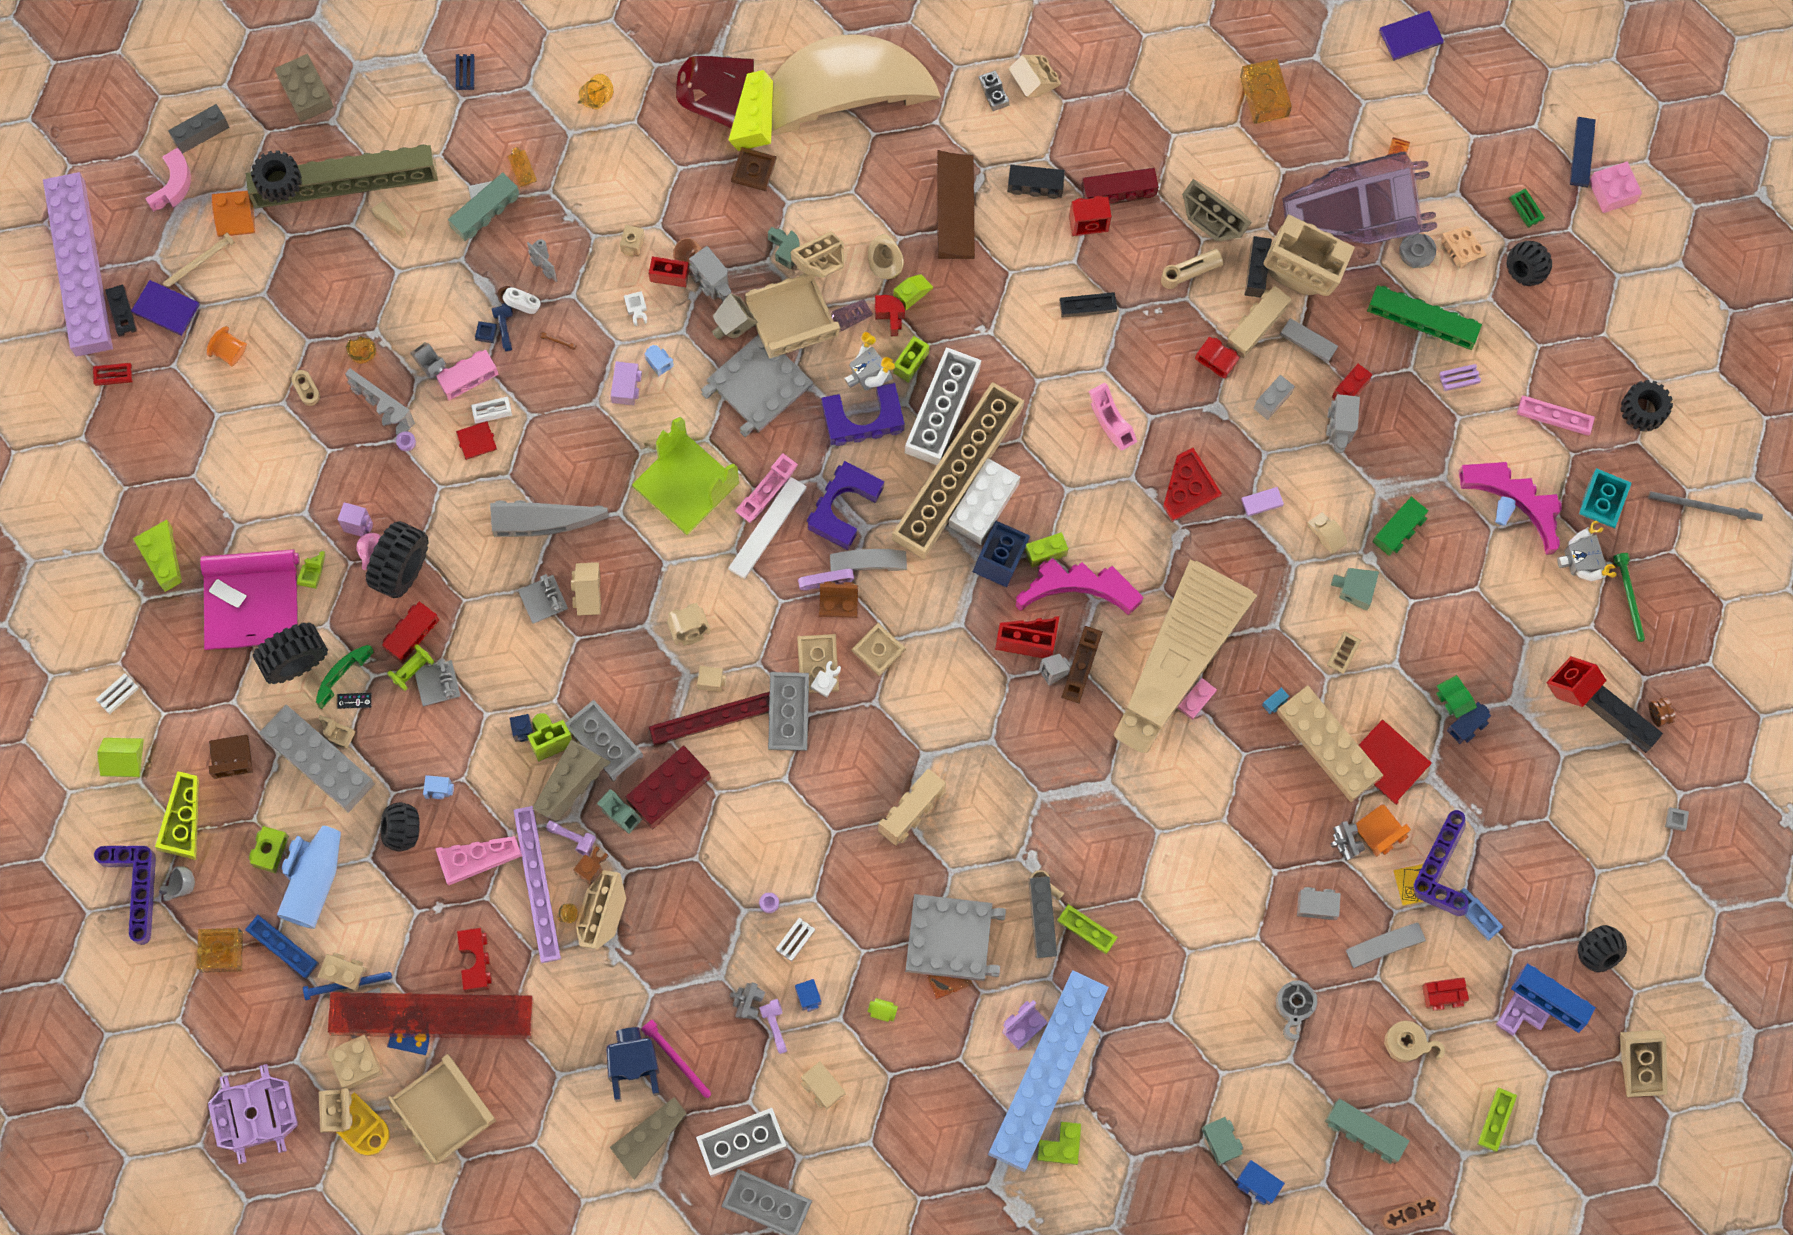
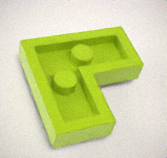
(1064, 1151)

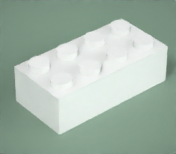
(984, 501)
(741, 1142)

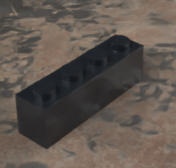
(1624, 719)

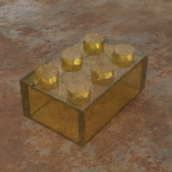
(1265, 91)

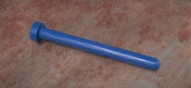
(308, 992)

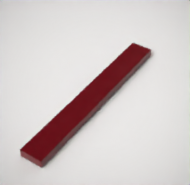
(710, 719)

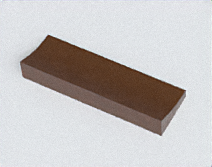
(955, 206)

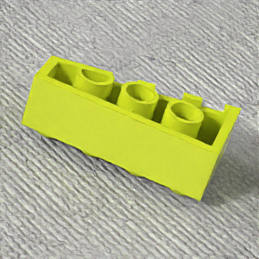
(754, 113)
(180, 820)

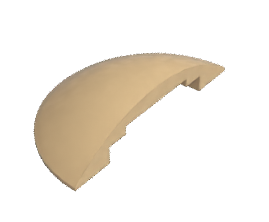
(845, 75)

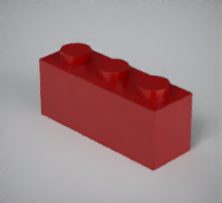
(410, 631)

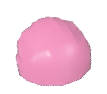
(365, 547)

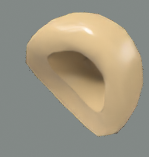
(885, 257)

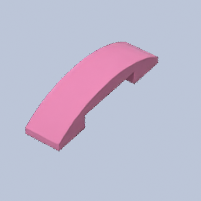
(767, 489)

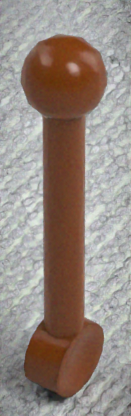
(543, 335)

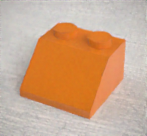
(233, 213)

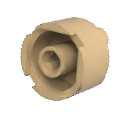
(688, 624)

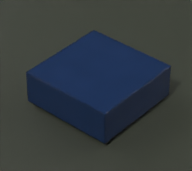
(486, 332)

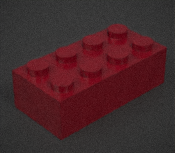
(668, 787)

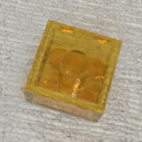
(220, 950)

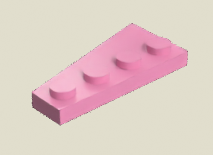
(469, 860)

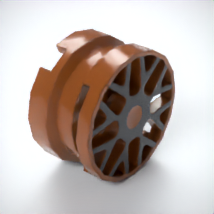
(1661, 712)

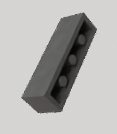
(1042, 917)

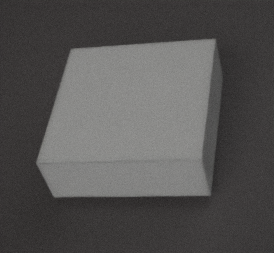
(1677, 819)

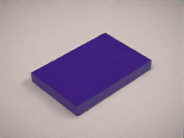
(1411, 35)
(165, 307)

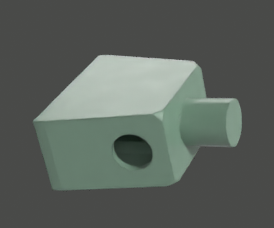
(1357, 586)

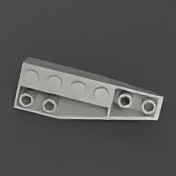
(540, 519)

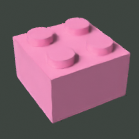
(1615, 187)

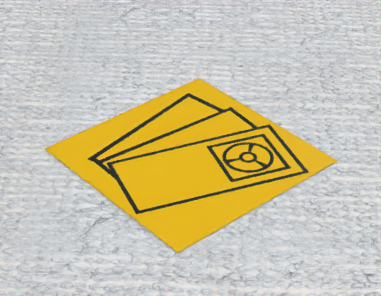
(1405, 881)

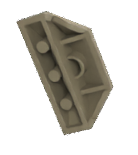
(1213, 212)

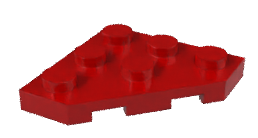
(1189, 486)

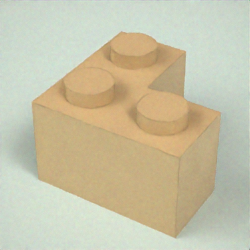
(587, 588)

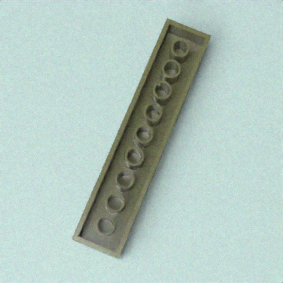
(355, 175)

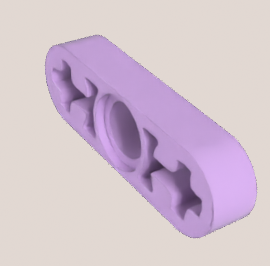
(814, 581)

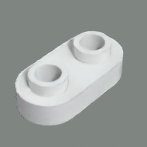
(521, 300)

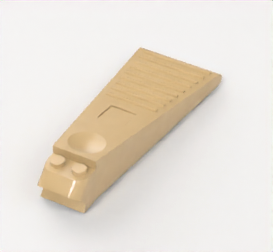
(1193, 631)

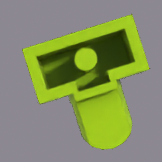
(548, 737)

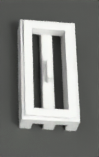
(491, 412)
(112, 688)
(804, 926)

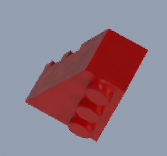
(1028, 637)

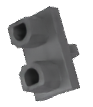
(1345, 841)
(745, 999)

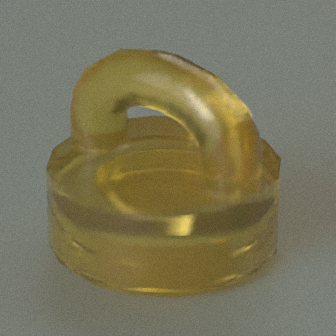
(567, 913)

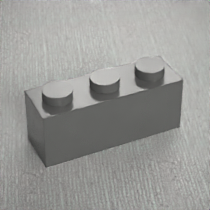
(198, 128)

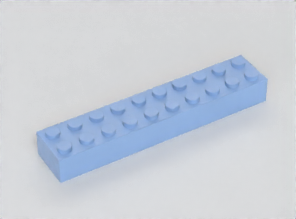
(1048, 1071)

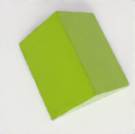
(120, 757)

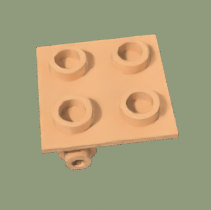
(1463, 246)

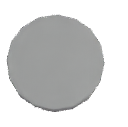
(1417, 250)

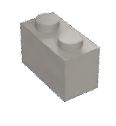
(1274, 397)
(1318, 904)

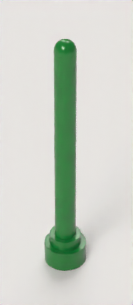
(1622, 561)

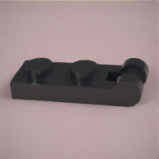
(121, 310)

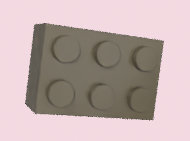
(304, 88)

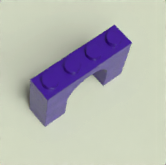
(843, 430)
(847, 479)

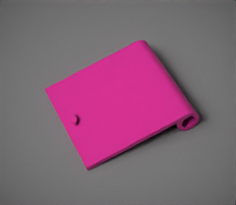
(270, 599)

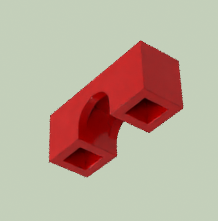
(477, 977)

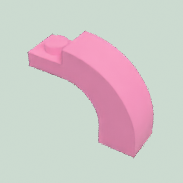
(177, 185)
(1110, 419)

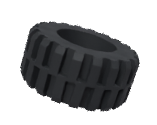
(397, 559)

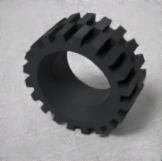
(290, 653)

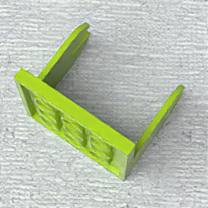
(685, 479)

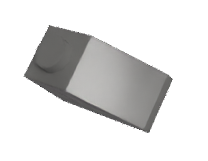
(1054, 668)

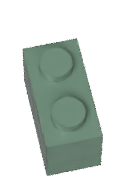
(1222, 1140)

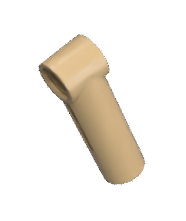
(1191, 268)

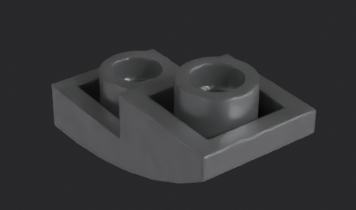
(994, 91)

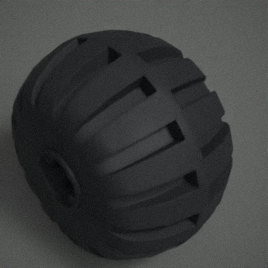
(1529, 263)
(400, 826)
(1602, 948)

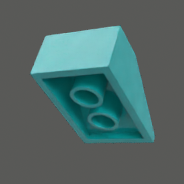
(1604, 498)

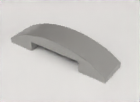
(869, 559)
(1385, 944)

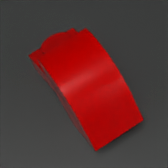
(890, 308)

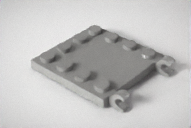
(757, 385)
(951, 937)

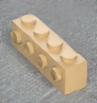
(1258, 322)

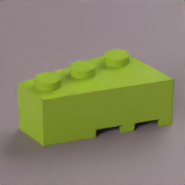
(160, 554)

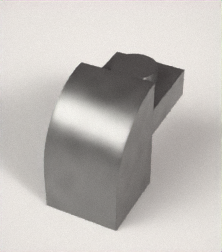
(428, 360)

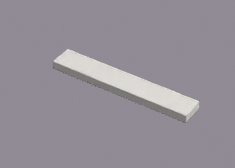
(767, 528)

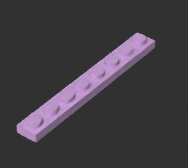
(537, 884)

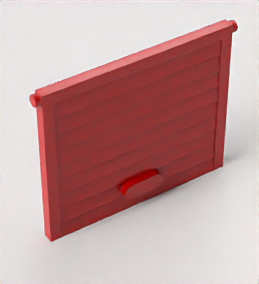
(1395, 759)

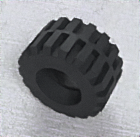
(271, 163)
(1652, 393)

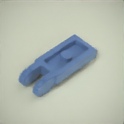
(1480, 916)

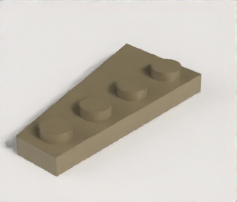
(644, 1140)

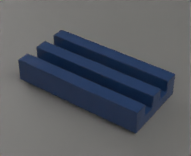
(465, 58)

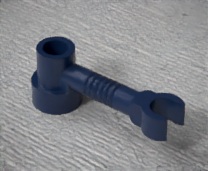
(503, 312)

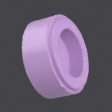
(405, 441)
(769, 902)

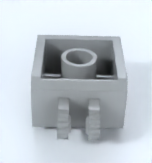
(710, 274)
(1343, 421)

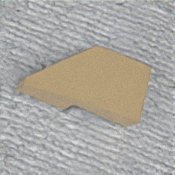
(336, 732)

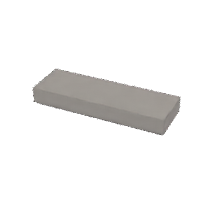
(1309, 340)

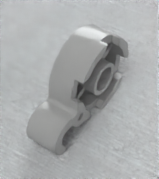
(1293, 1013)

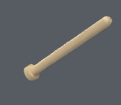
(199, 260)

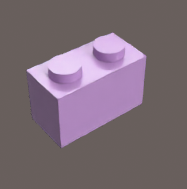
(625, 382)
(355, 519)

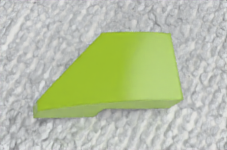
(311, 571)

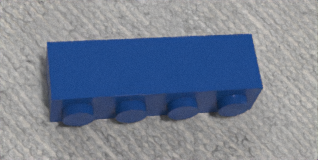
(1553, 998)

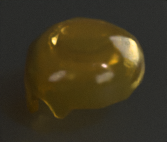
(361, 350)

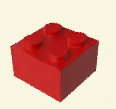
(1090, 216)
(1576, 681)

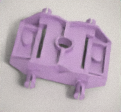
(260, 1128)

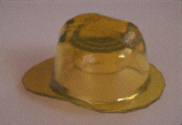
(596, 92)

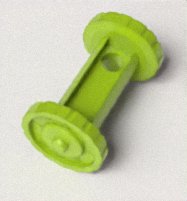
(410, 667)

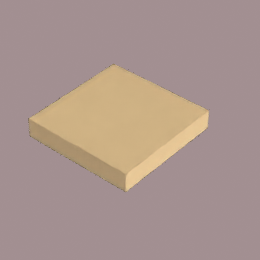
(878, 649)

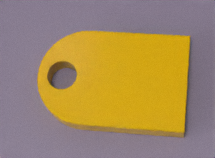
(364, 1127)

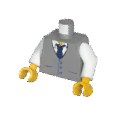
(869, 367)
(1585, 556)

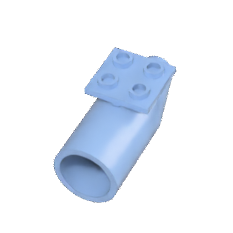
(311, 874)

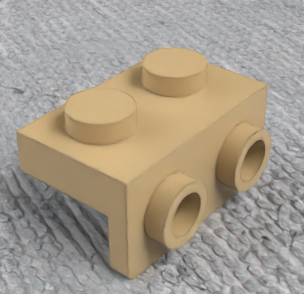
(342, 971)
(335, 1110)

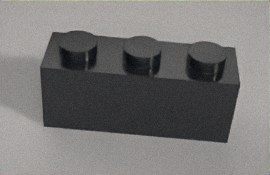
(1036, 181)
(1256, 271)

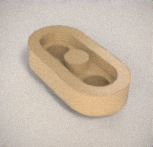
(305, 389)

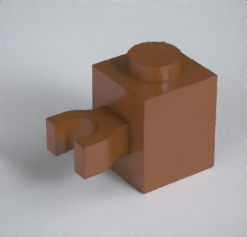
(590, 868)

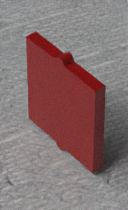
(476, 440)

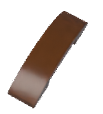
(1081, 664)

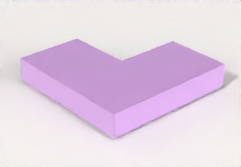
(1519, 1010)

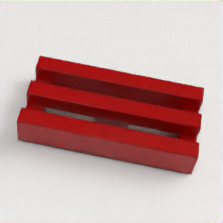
(96, 377)

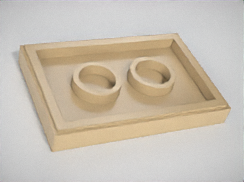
(815, 653)

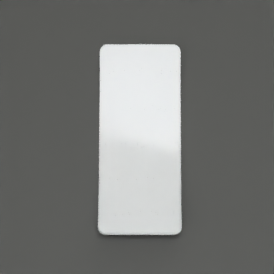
(227, 593)

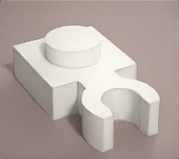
(636, 305)
(824, 681)

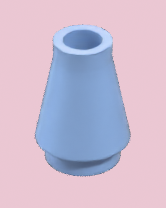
(1504, 510)

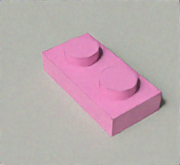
(1197, 699)

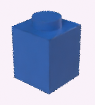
(808, 995)

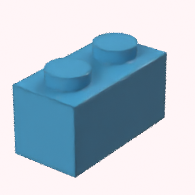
(1273, 702)

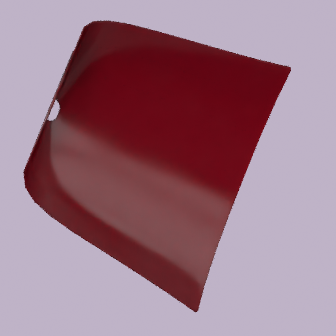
(721, 89)

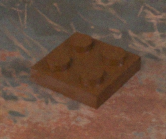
(753, 169)

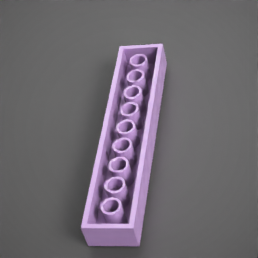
(77, 264)

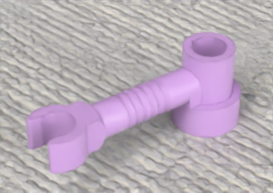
(584, 843)
(771, 1011)

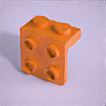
(1381, 830)

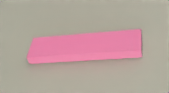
(1555, 415)

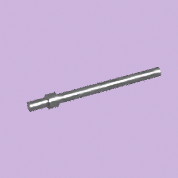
(1739, 513)

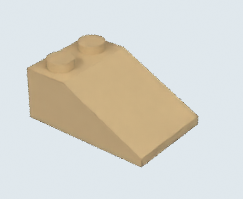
(1644, 1062)

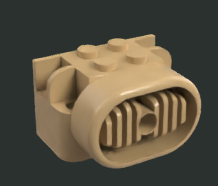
(1307, 258)

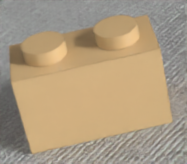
(822, 1086)

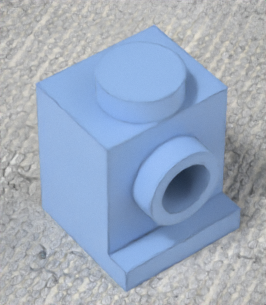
(658, 360)
(437, 787)

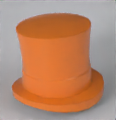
(226, 346)

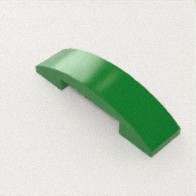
(359, 656)

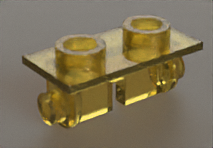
(521, 167)

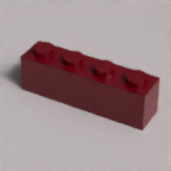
(1122, 185)

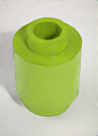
(882, 1010)

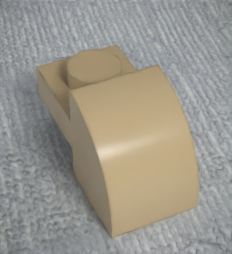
(1328, 531)

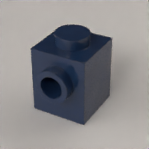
(521, 727)

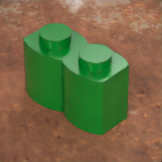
(1456, 697)

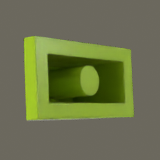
(912, 290)

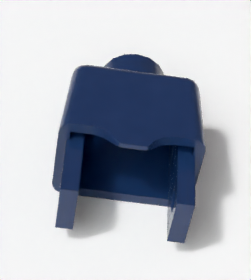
(631, 1059)

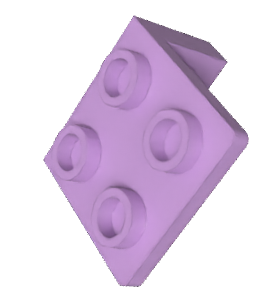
(1024, 1026)

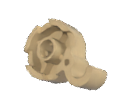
(1417, 1046)

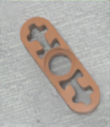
(1422, 1202)

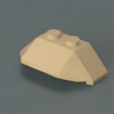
(820, 256)
(601, 910)

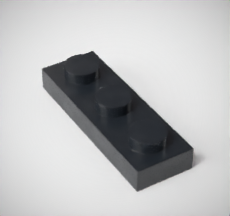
(1088, 304)

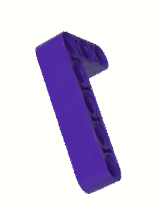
(1439, 865)
(139, 866)

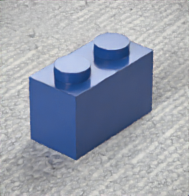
(1259, 1183)

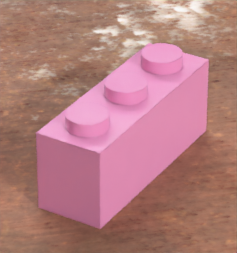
(467, 374)

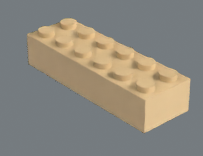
(1329, 743)

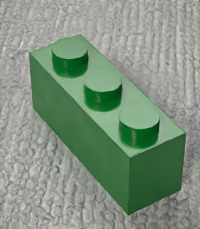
(1401, 527)

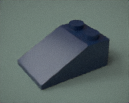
(1001, 554)

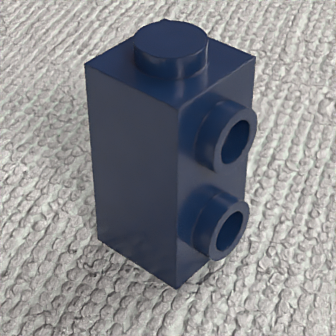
(1467, 724)

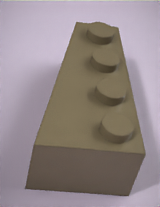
(569, 779)

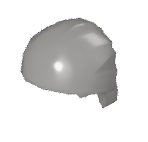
(180, 883)

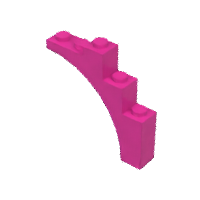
(1539, 509)
(1108, 585)

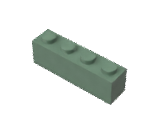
(484, 207)
(1366, 1131)

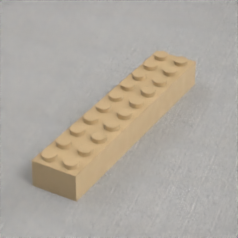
(957, 470)

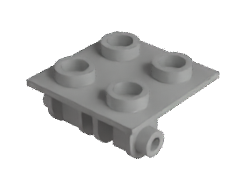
(539, 257)
(543, 598)
(437, 682)

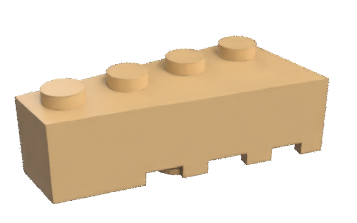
(912, 807)

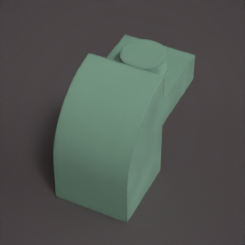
(786, 245)
(619, 812)

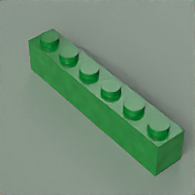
(1424, 317)

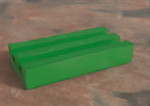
(1540, 217)

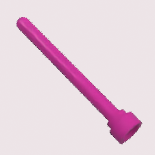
(652, 1031)

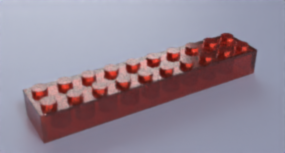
(431, 1015)

